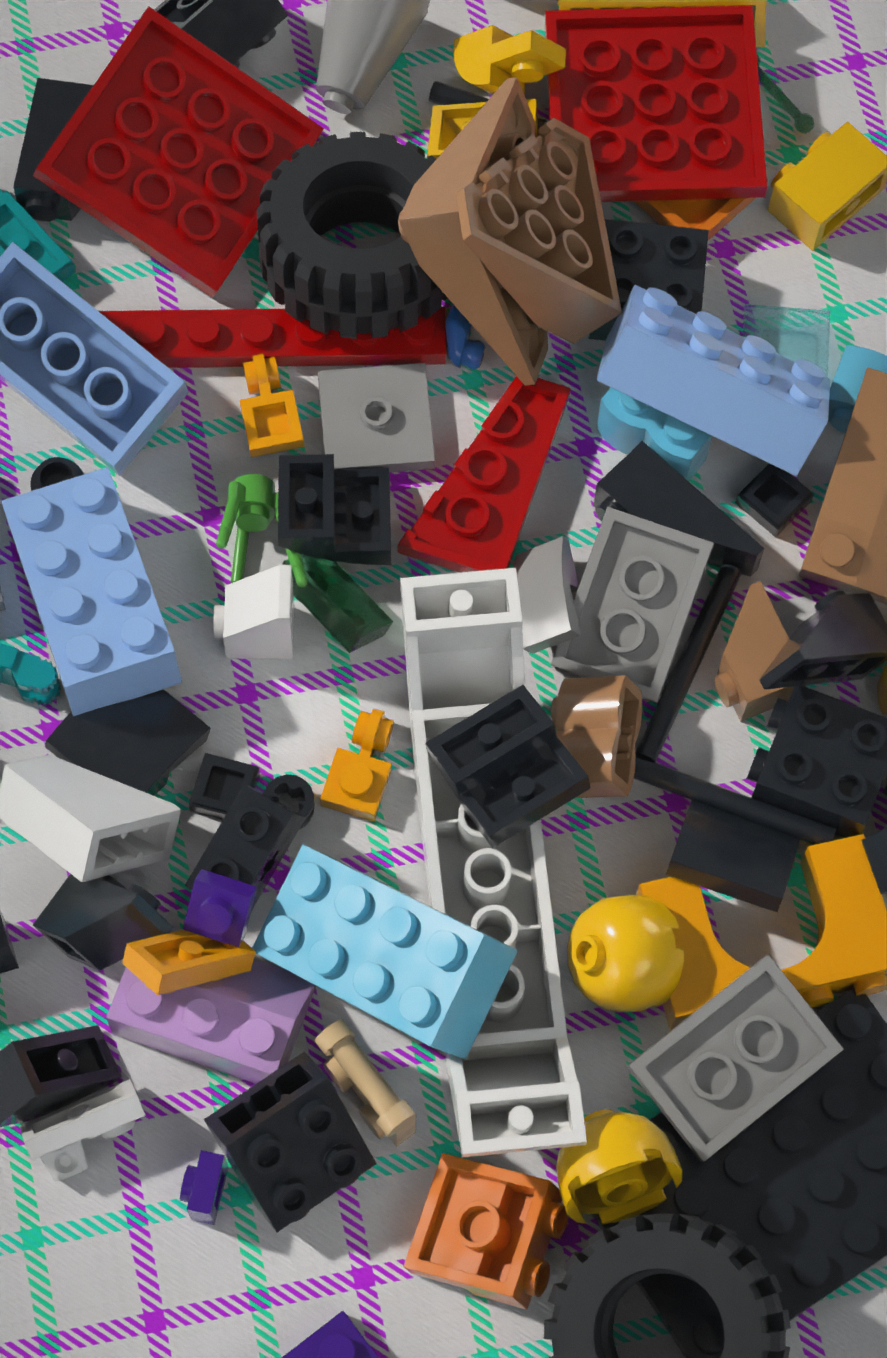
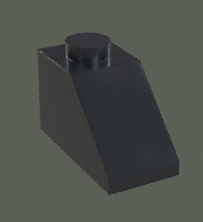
(53, 1072)

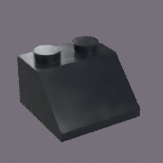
(226, 25)

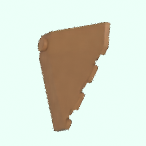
(434, 231)
(545, 232)
(851, 527)

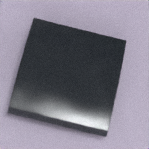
(334, 511)
(131, 740)
(507, 766)
(733, 856)

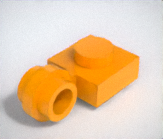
(271, 418)
(358, 780)

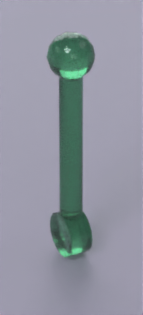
(803, 121)

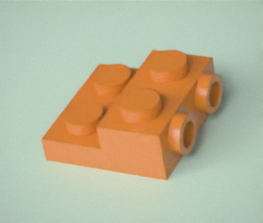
(487, 1231)

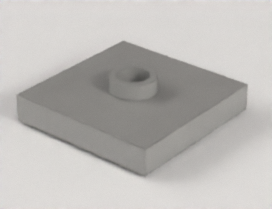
(377, 417)

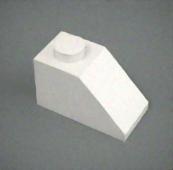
(258, 616)

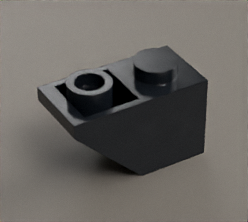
(98, 919)

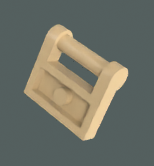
(352, 1069)

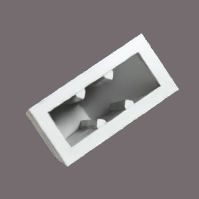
(85, 818)

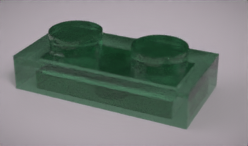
(340, 604)

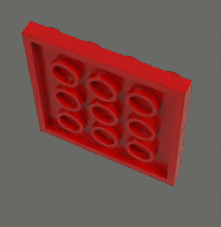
(663, 99)
(175, 151)

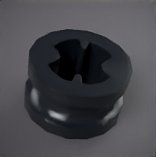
(294, 787)

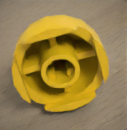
(625, 953)
(618, 1168)

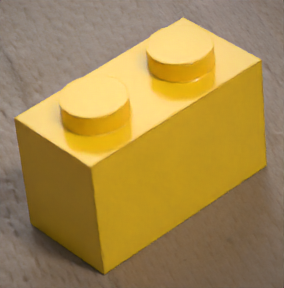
(828, 185)

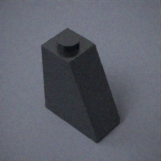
(50, 111)

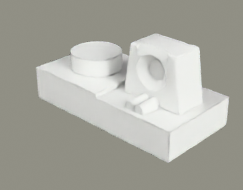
(60, 1133)

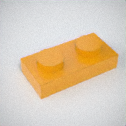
(184, 960)

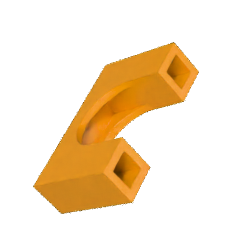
(848, 945)

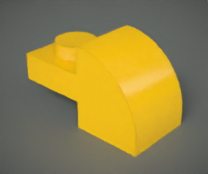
(494, 55)

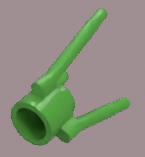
(252, 505)

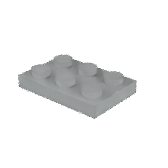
(634, 601)
(734, 1058)

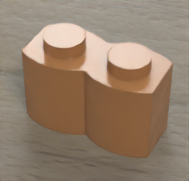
(599, 727)

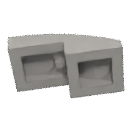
(545, 591)

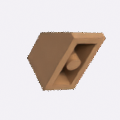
(748, 654)

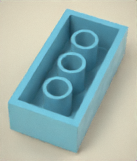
(384, 952)

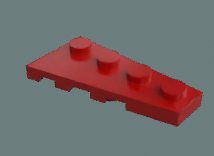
(487, 496)

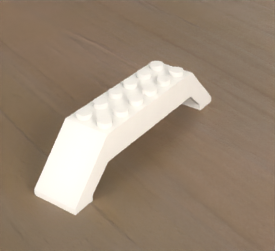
(520, 1073)

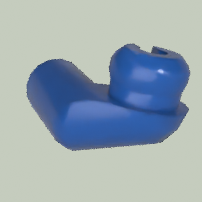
(461, 348)

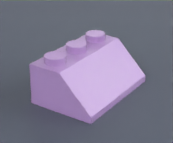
(230, 1024)

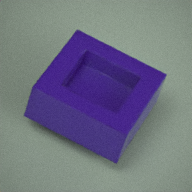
(219, 908)
(204, 1187)

